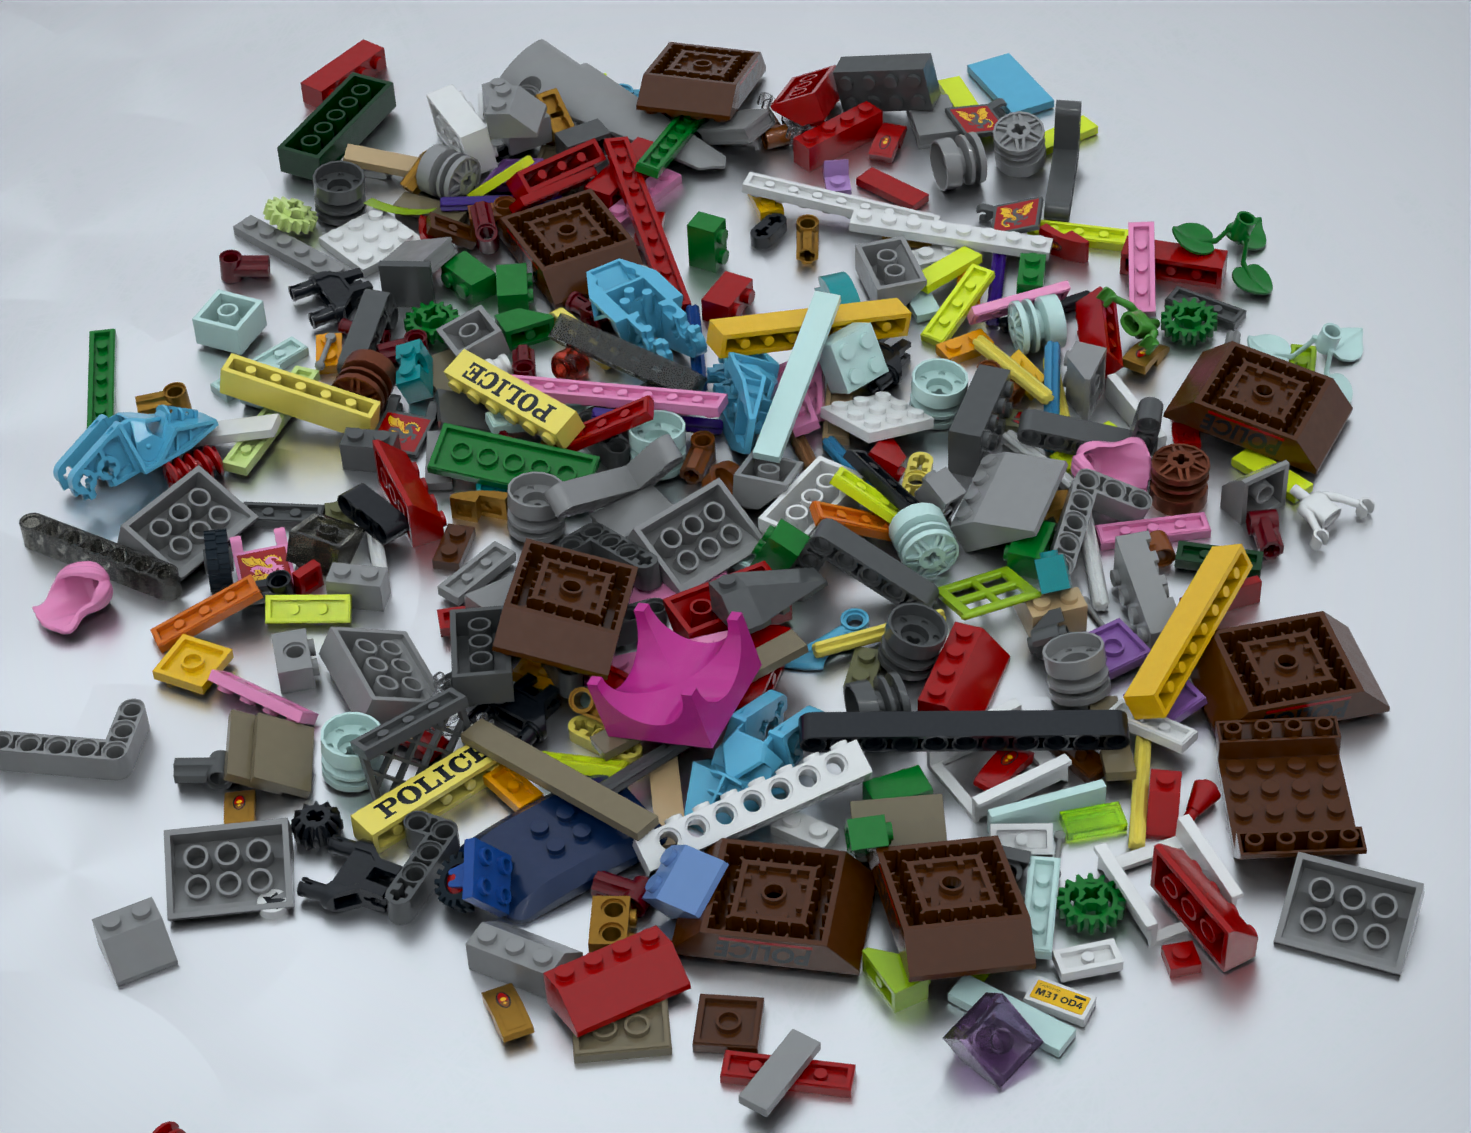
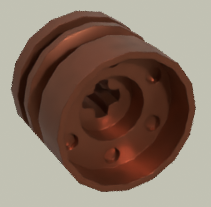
(367, 375)
(1179, 479)

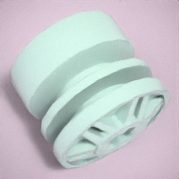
(1036, 323)
(938, 390)
(663, 423)
(923, 539)
(339, 763)

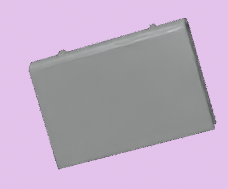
(932, 124)
(741, 129)
(434, 250)
(631, 510)

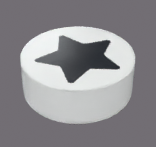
(272, 913)

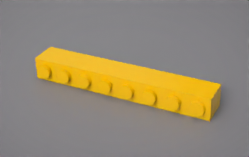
(780, 329)
(1188, 632)

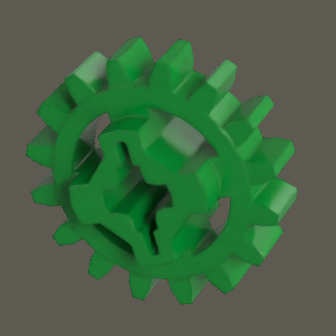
(430, 318)
(1189, 321)
(1090, 903)

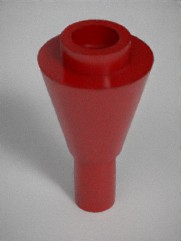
(1202, 796)

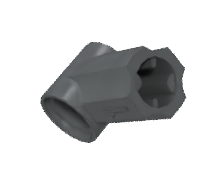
(202, 770)

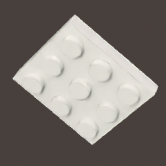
(367, 240)
(877, 417)

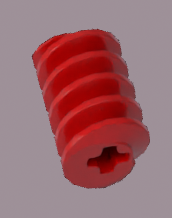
(208, 459)

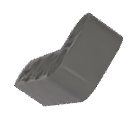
(374, 314)
(605, 543)
(433, 842)

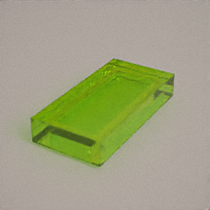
(1093, 821)

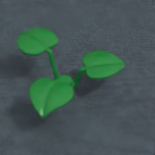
(1245, 231)

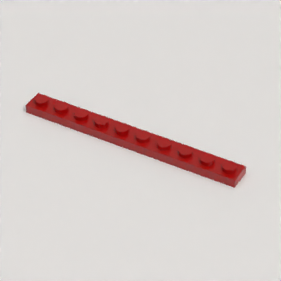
(643, 213)

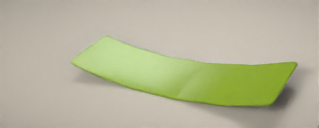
(394, 209)

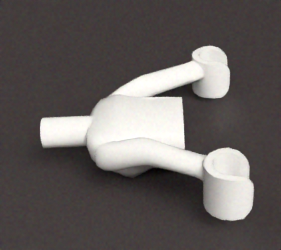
(1322, 512)

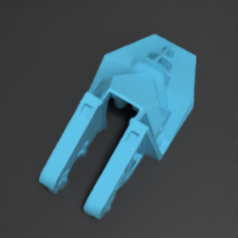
(643, 308)
(750, 389)
(129, 445)
(748, 753)

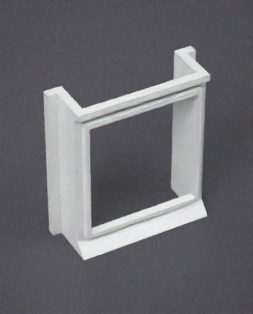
(1045, 774)
(1196, 846)

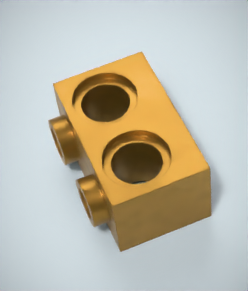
(557, 110)
(610, 920)

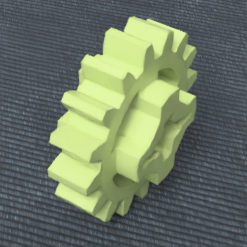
(290, 215)

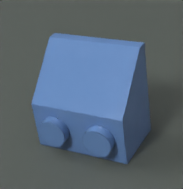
(684, 882)

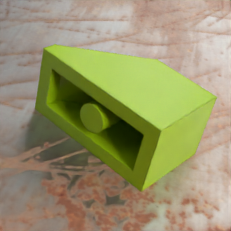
(890, 979)

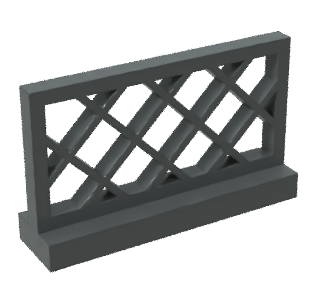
(412, 723)

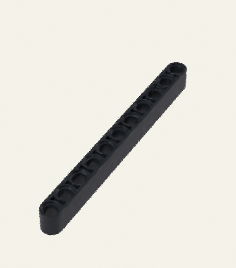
(966, 730)

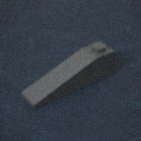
(763, 593)

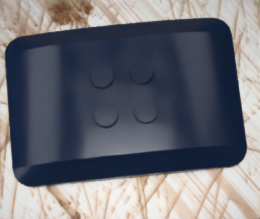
(557, 852)

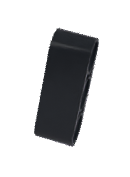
(373, 513)

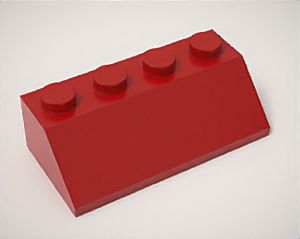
(808, 97)
(408, 493)
(692, 612)
(965, 672)
(1202, 908)
(615, 981)

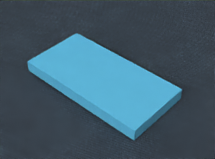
(1008, 80)

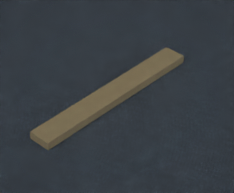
(771, 655)
(560, 779)

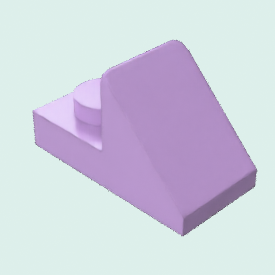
(837, 175)

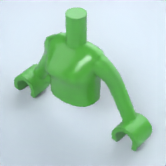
(1134, 321)

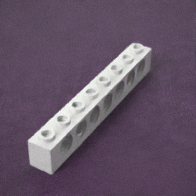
(846, 755)

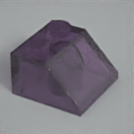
(993, 1038)

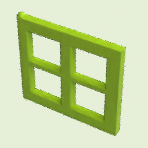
(1013, 582)

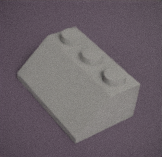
(889, 269)
(515, 955)

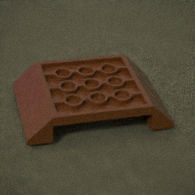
(1285, 788)

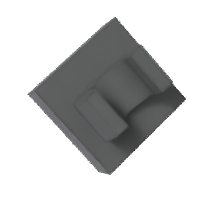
(1017, 859)

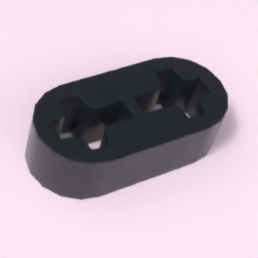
(768, 231)

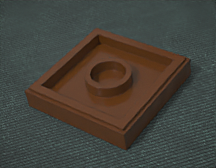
(728, 1023)

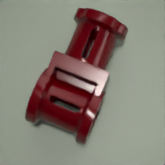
(579, 304)

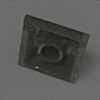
(324, 541)

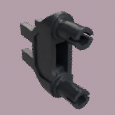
(336, 292)
(895, 358)
(527, 712)
(359, 881)

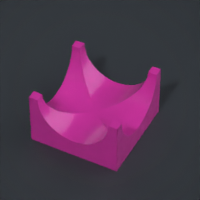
(678, 686)

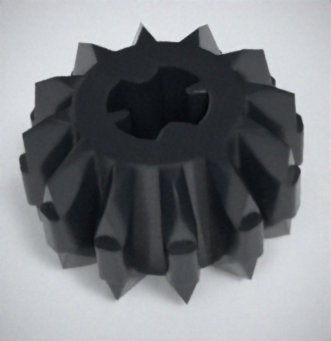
(316, 825)

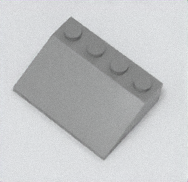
(1006, 499)
(175, 521)
(698, 537)
(376, 670)
(227, 868)
(1349, 913)

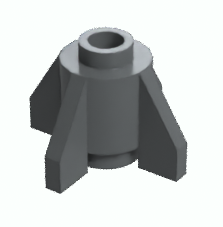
(1046, 630)

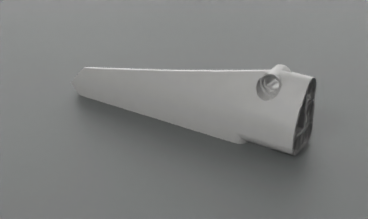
(594, 95)

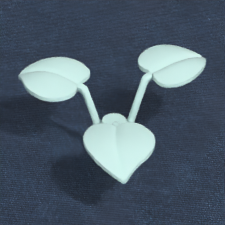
(1332, 340)

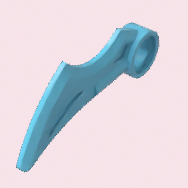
(808, 660)

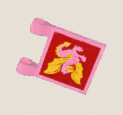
(263, 560)

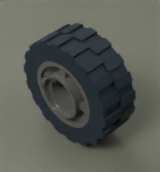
(218, 559)

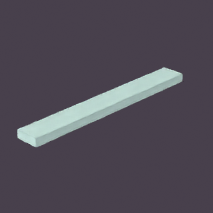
(797, 377)

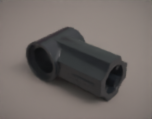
(276, 583)

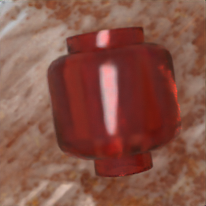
(569, 364)

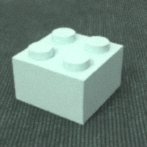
(229, 322)
(852, 358)

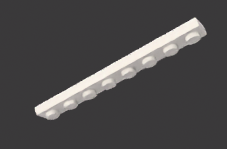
(819, 198)
(948, 234)

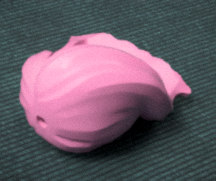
(1121, 460)
(76, 592)

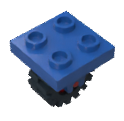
(476, 879)

